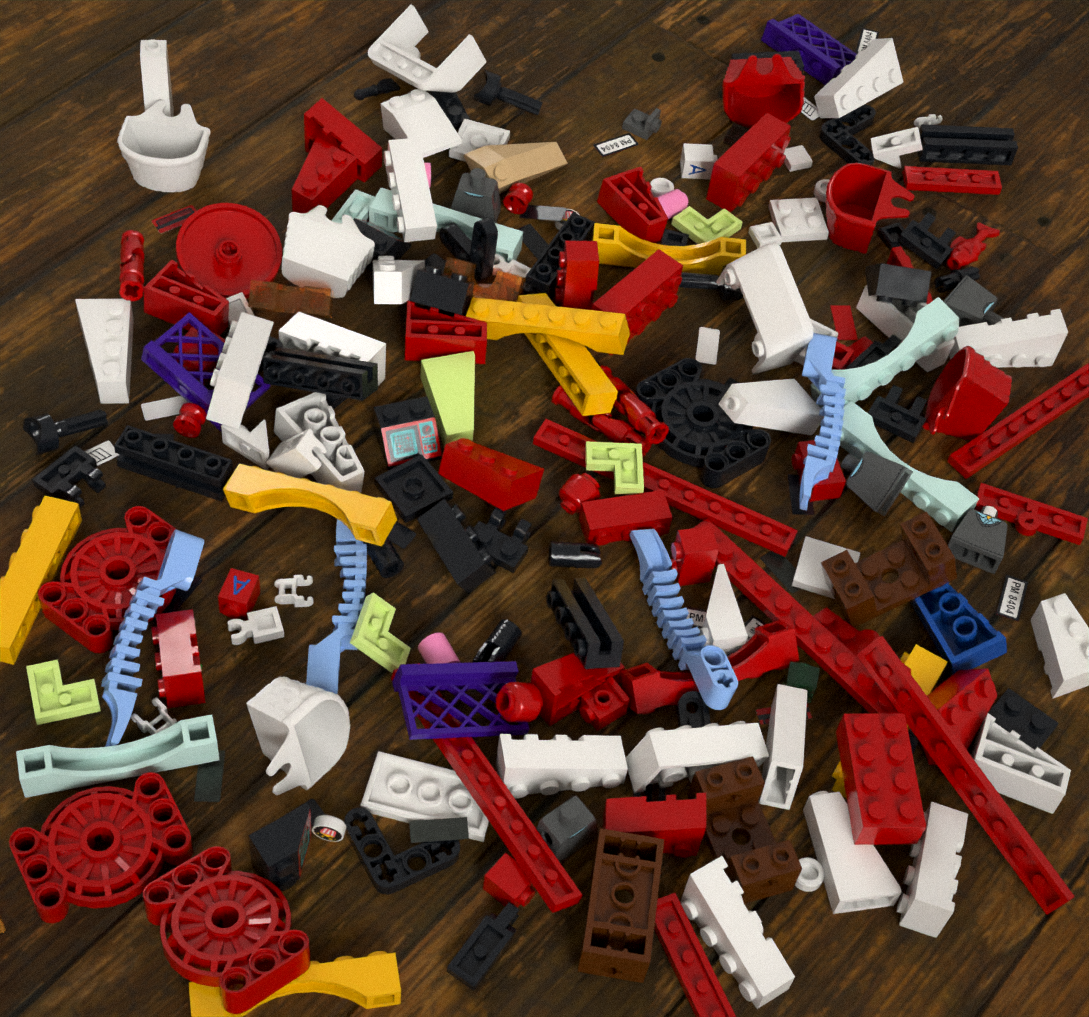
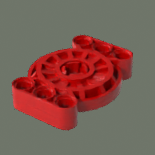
(86, 584)
(108, 876)
(208, 893)

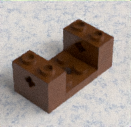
(919, 560)
(732, 808)
(616, 933)

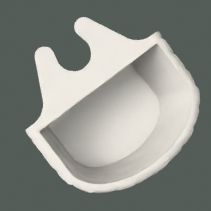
(163, 149)
(324, 251)
(299, 730)

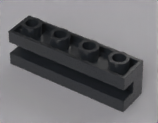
(967, 145)
(543, 273)
(321, 373)
(173, 462)
(585, 624)

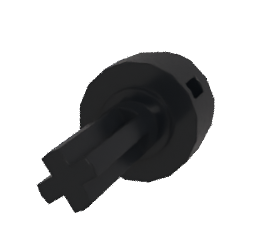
(494, 90)
(708, 281)
(47, 432)

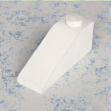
(723, 620)

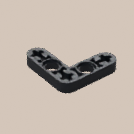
(844, 133)
(478, 251)
(397, 864)

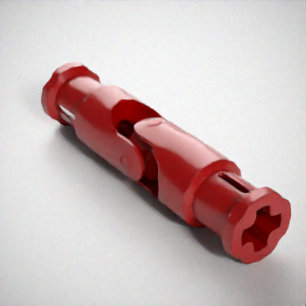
(133, 268)
(638, 413)
(615, 430)

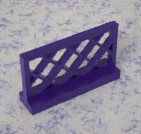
(816, 59)
(177, 376)
(456, 679)

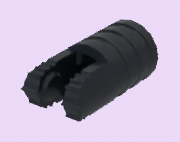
(574, 555)
(385, 558)
(499, 642)

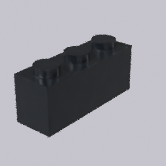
(457, 545)

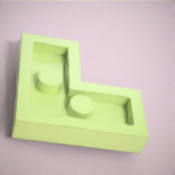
(705, 230)
(620, 458)
(372, 634)
(57, 701)

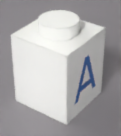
(697, 161)

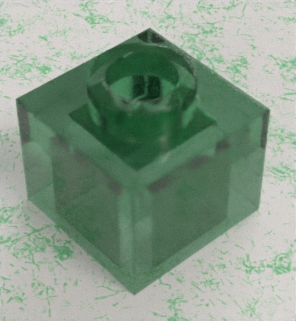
(802, 676)

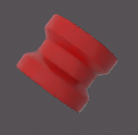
(518, 198)
(190, 420)

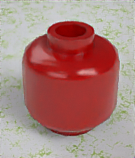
(576, 490)
(519, 702)

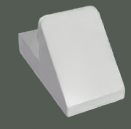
(890, 146)
(249, 444)

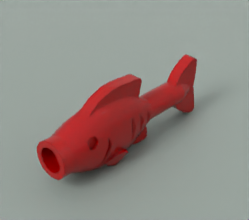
(968, 250)

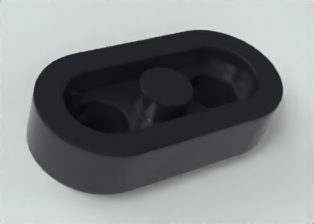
(695, 720)

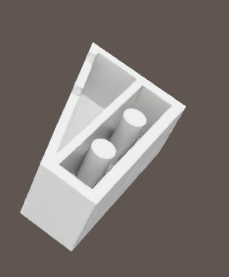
(394, 279)
(1064, 644)

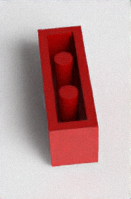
(616, 517)

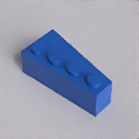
(958, 629)

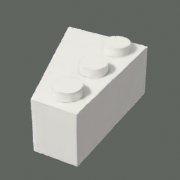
(1019, 769)

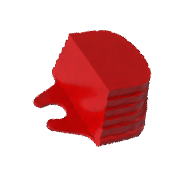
(762, 87)
(858, 199)
(967, 396)

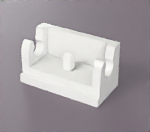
(295, 455)

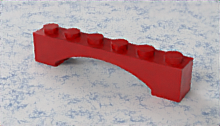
(768, 649)

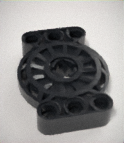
(699, 427)

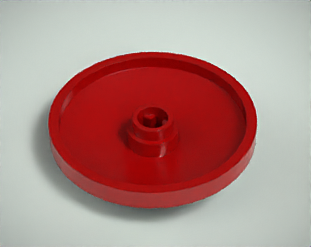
(228, 248)

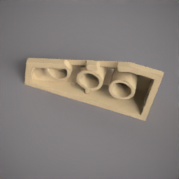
(516, 161)

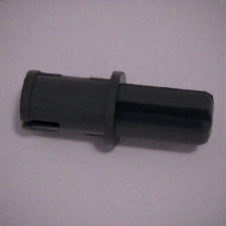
(955, 277)

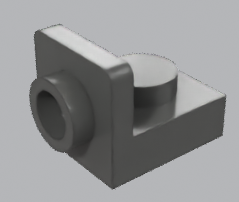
(642, 124)

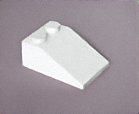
(422, 117)

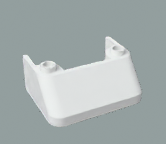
(398, 55)
(773, 305)

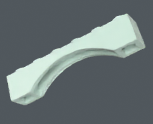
(383, 215)
(931, 328)
(942, 499)
(62, 768)

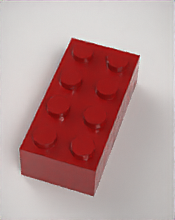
(748, 162)
(644, 292)
(880, 779)

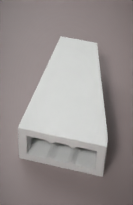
(156, 74)
(772, 405)
(784, 747)
(853, 873)

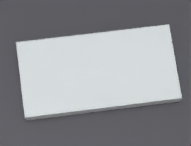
(420, 791)

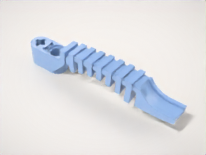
(823, 456)
(325, 656)
(706, 663)
(119, 684)

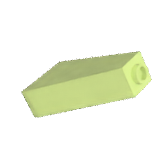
(450, 390)

